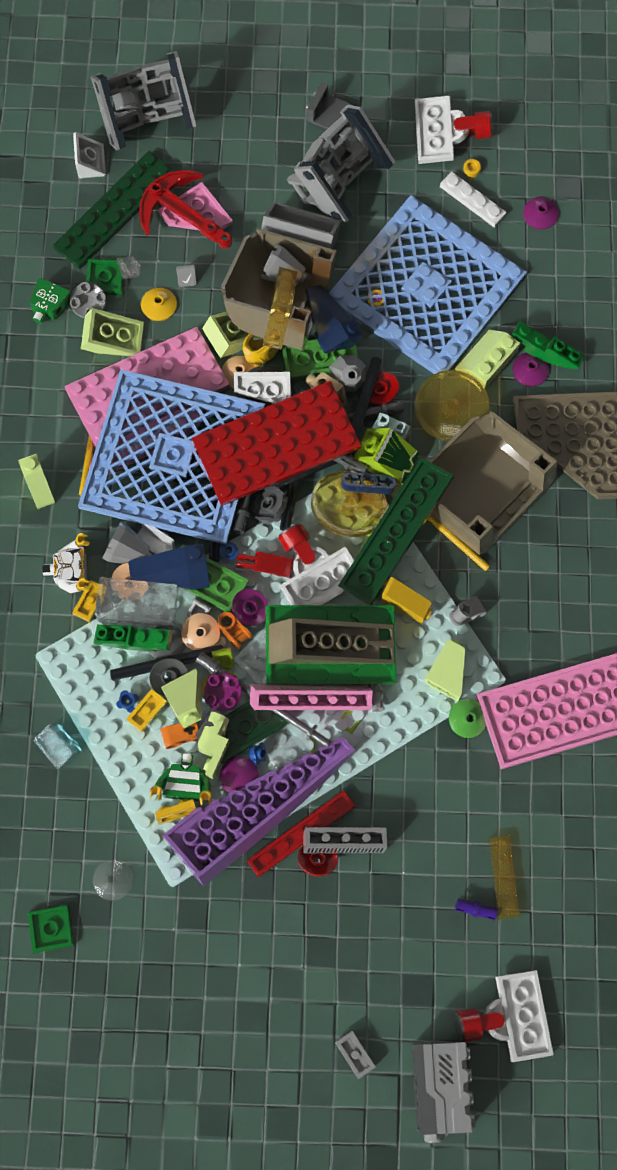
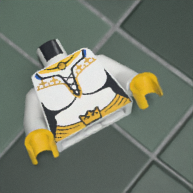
(70, 566)

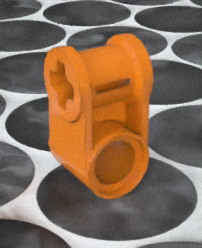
(236, 632)
(175, 735)

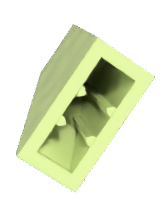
(36, 481)
(447, 670)
(185, 697)

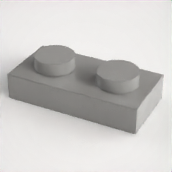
(355, 1055)

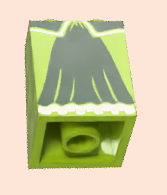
(386, 454)

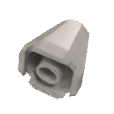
(283, 259)
(342, 366)
(125, 546)

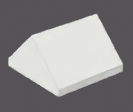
(89, 157)

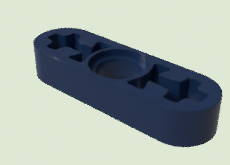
(361, 487)

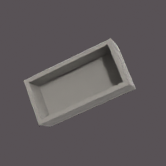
(301, 225)

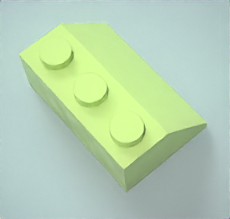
(489, 356)

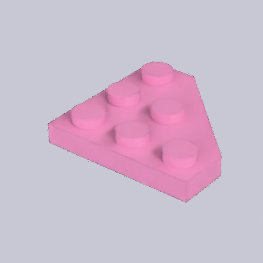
(204, 203)

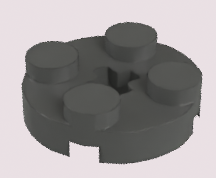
(274, 512)

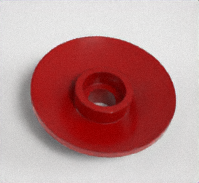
(388, 383)
(326, 862)

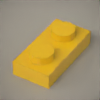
(87, 603)
(146, 710)
(167, 813)

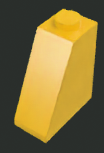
(406, 601)

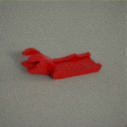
(266, 563)

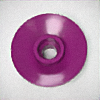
(540, 219)
(527, 375)
(255, 601)

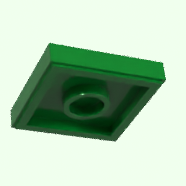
(105, 275)
(50, 929)

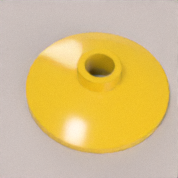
(162, 310)

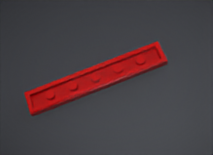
(293, 838)

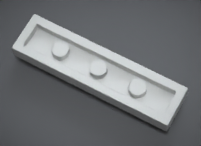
(473, 199)

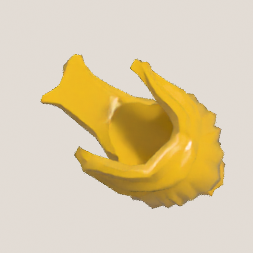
(256, 352)

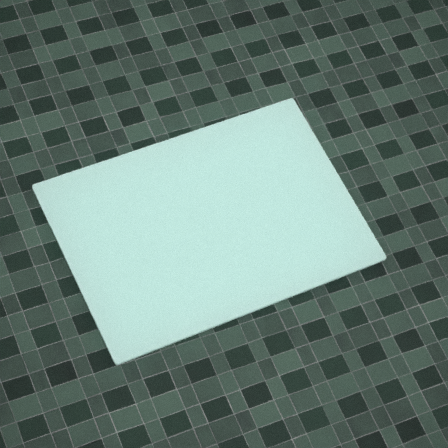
(137, 758)

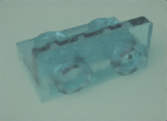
(57, 744)

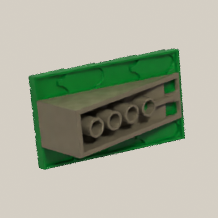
(330, 644)

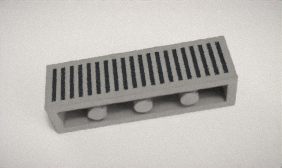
(344, 840)

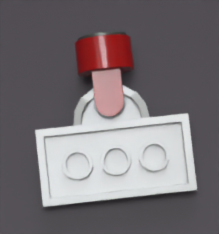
(442, 128)
(315, 571)
(513, 1018)

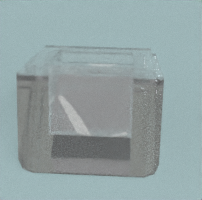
(129, 267)

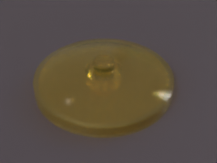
(449, 402)
(346, 511)

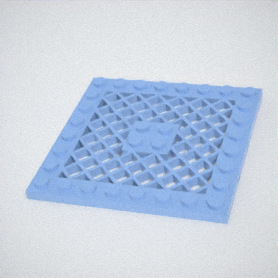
(427, 286)
(170, 456)

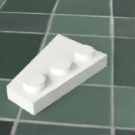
(263, 386)

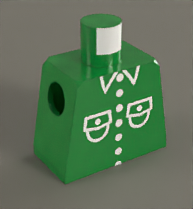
(48, 300)

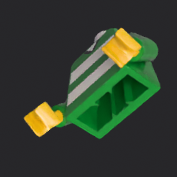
(183, 782)

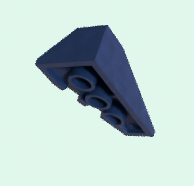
(334, 326)
(178, 566)

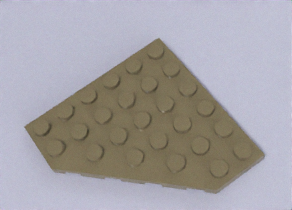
(577, 433)

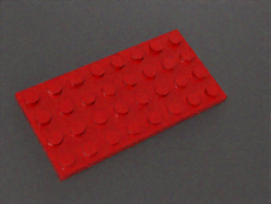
(276, 443)

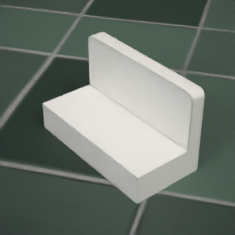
(156, 539)

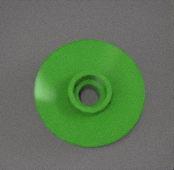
(458, 718)

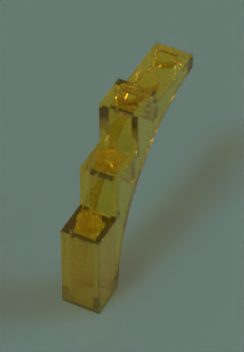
(280, 309)

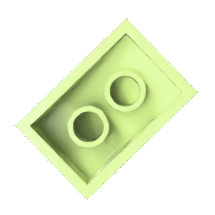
(111, 334)
(225, 335)

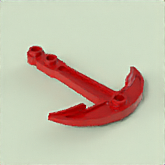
(165, 197)

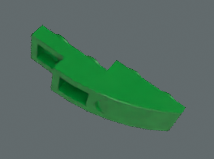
(547, 350)
(133, 638)

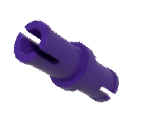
(476, 909)

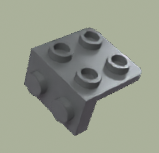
(324, 108)

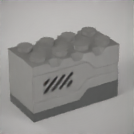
(442, 1090)

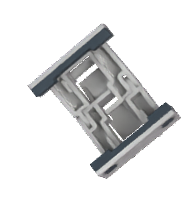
(151, 81)
(327, 175)

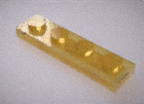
(504, 877)

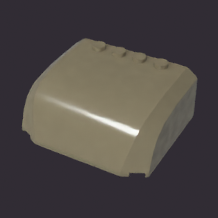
(249, 296)
(494, 480)

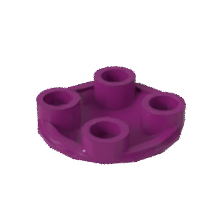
(222, 692)
(237, 773)

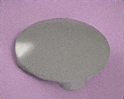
(86, 297)

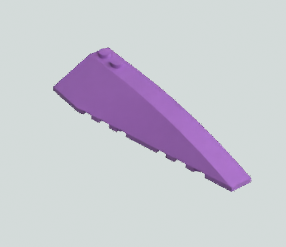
(227, 828)

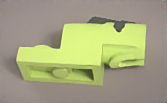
(212, 742)

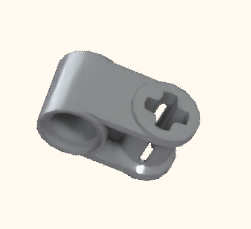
(467, 611)

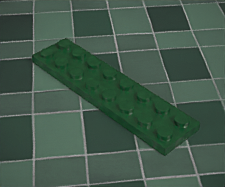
(110, 211)
(396, 531)

